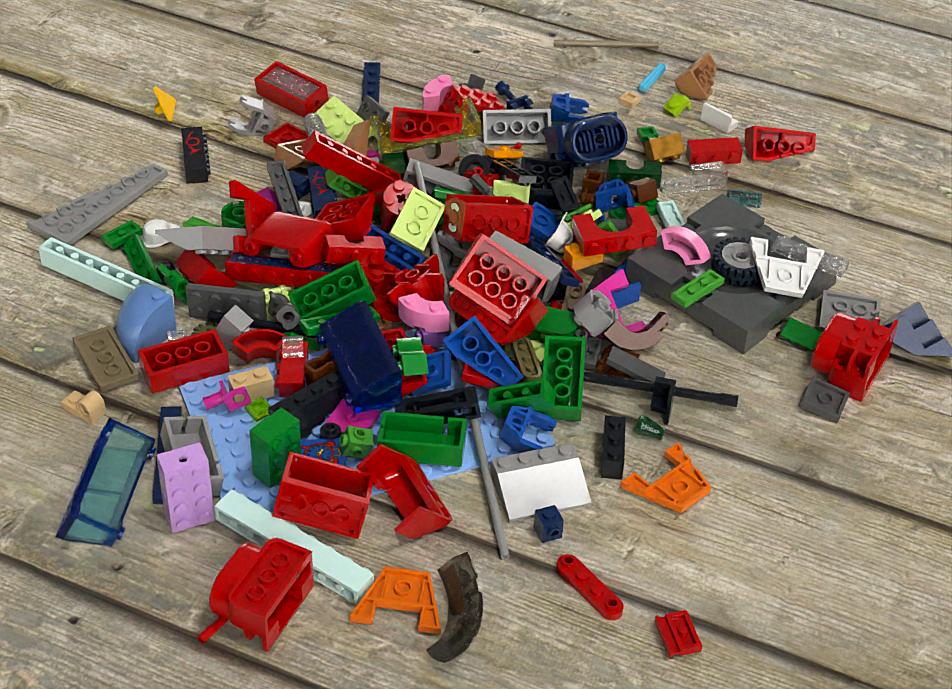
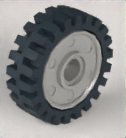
(735, 262)

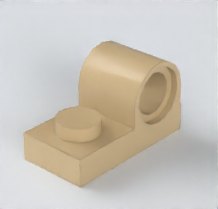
(87, 407)

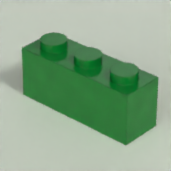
(532, 393)

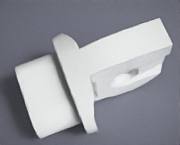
(306, 208)

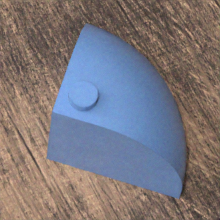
(144, 319)

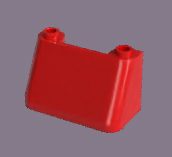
(296, 233)

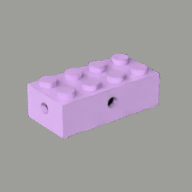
(186, 487)

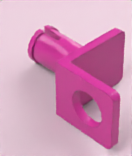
(227, 398)

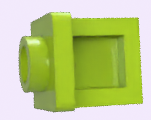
(677, 104)

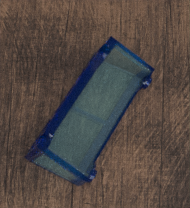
(106, 485)

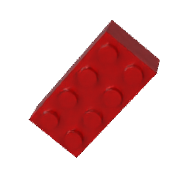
(183, 361)

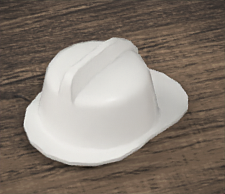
(149, 237)
(561, 238)

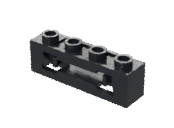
(443, 404)

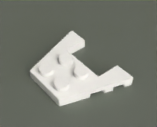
(784, 275)

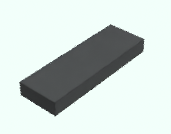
(633, 366)

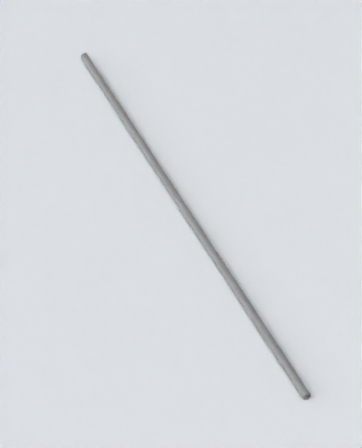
(498, 526)

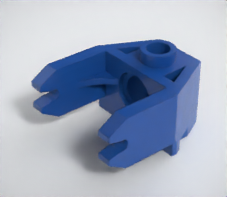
(563, 104)
(606, 201)
(516, 424)

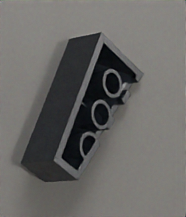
(313, 402)

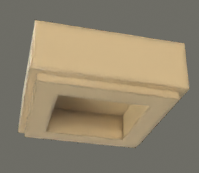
(629, 99)

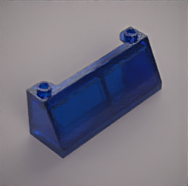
(362, 359)

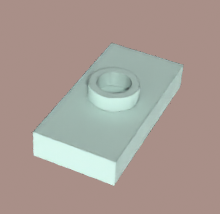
(669, 213)

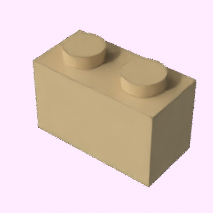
(256, 381)

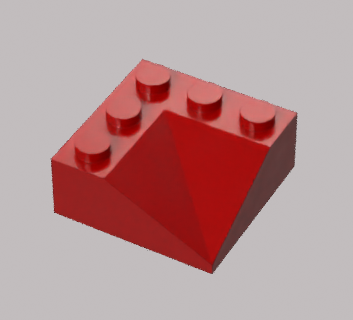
(349, 216)

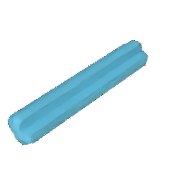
(652, 77)

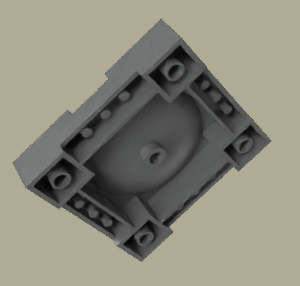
(733, 311)

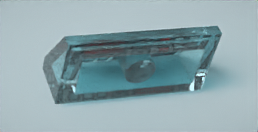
(745, 198)

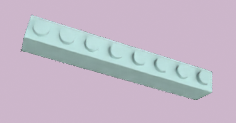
(92, 270)
(259, 526)

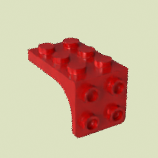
(481, 100)

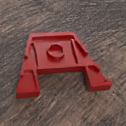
(256, 210)

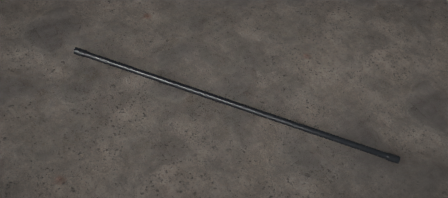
(720, 398)

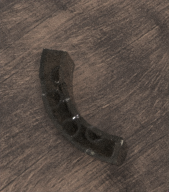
(464, 606)

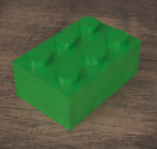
(271, 445)

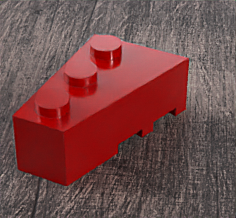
(202, 271)

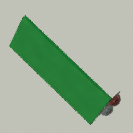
(800, 334)

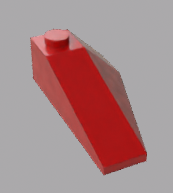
(418, 125)
(775, 143)

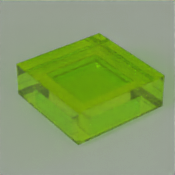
(258, 409)

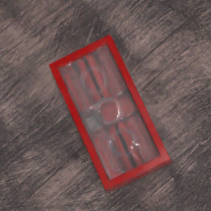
(291, 89)

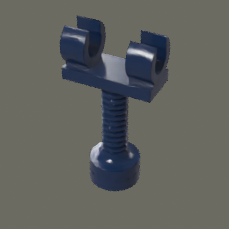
(514, 103)

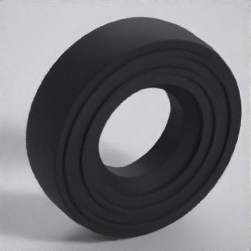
(474, 159)

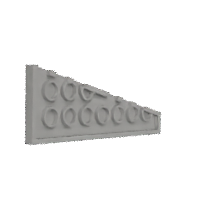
(92, 209)

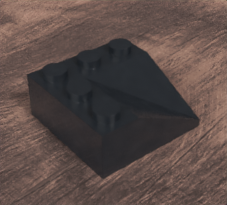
(546, 171)

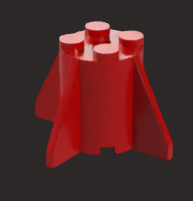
(391, 202)
(423, 280)

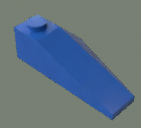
(480, 351)

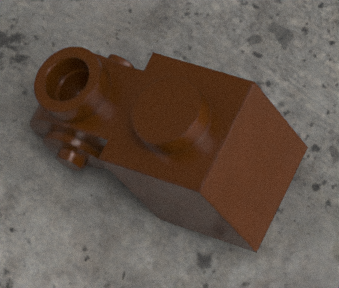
(591, 184)
(643, 189)

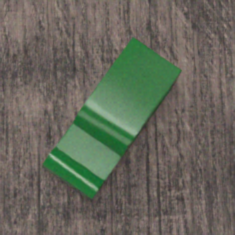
(175, 281)

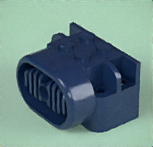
(577, 140)

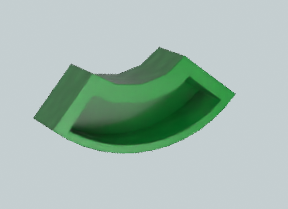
(410, 356)

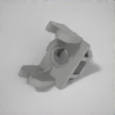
(261, 121)

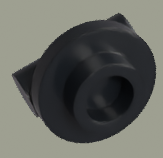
(330, 431)

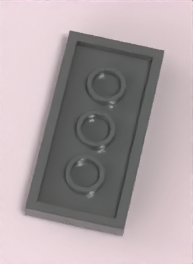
(222, 299)

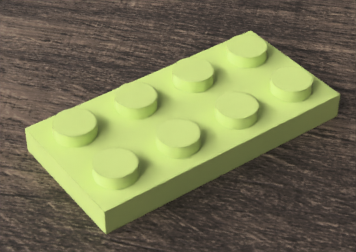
(338, 119)

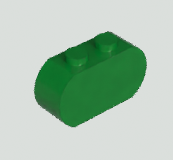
(555, 323)

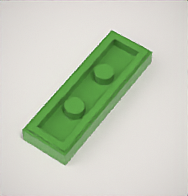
(697, 288)

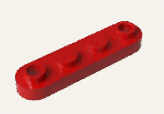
(590, 587)

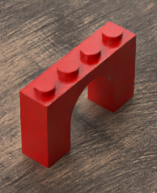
(595, 241)

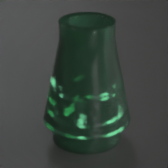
(649, 428)

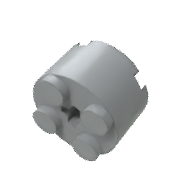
(594, 312)

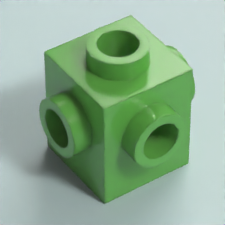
(356, 442)

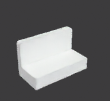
(718, 118)

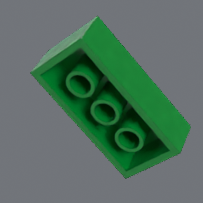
(333, 292)
(565, 373)

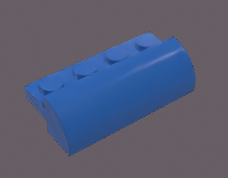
(397, 252)

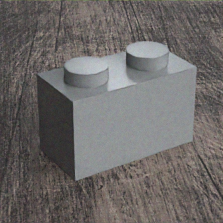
(232, 325)

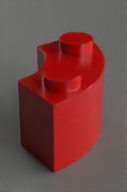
(258, 344)

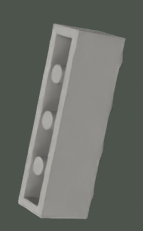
(437, 178)

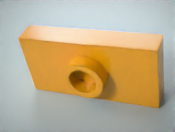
(503, 152)

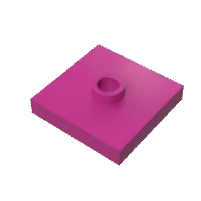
(344, 417)

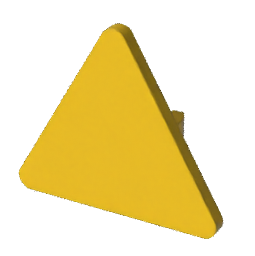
(166, 103)

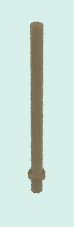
(600, 43)

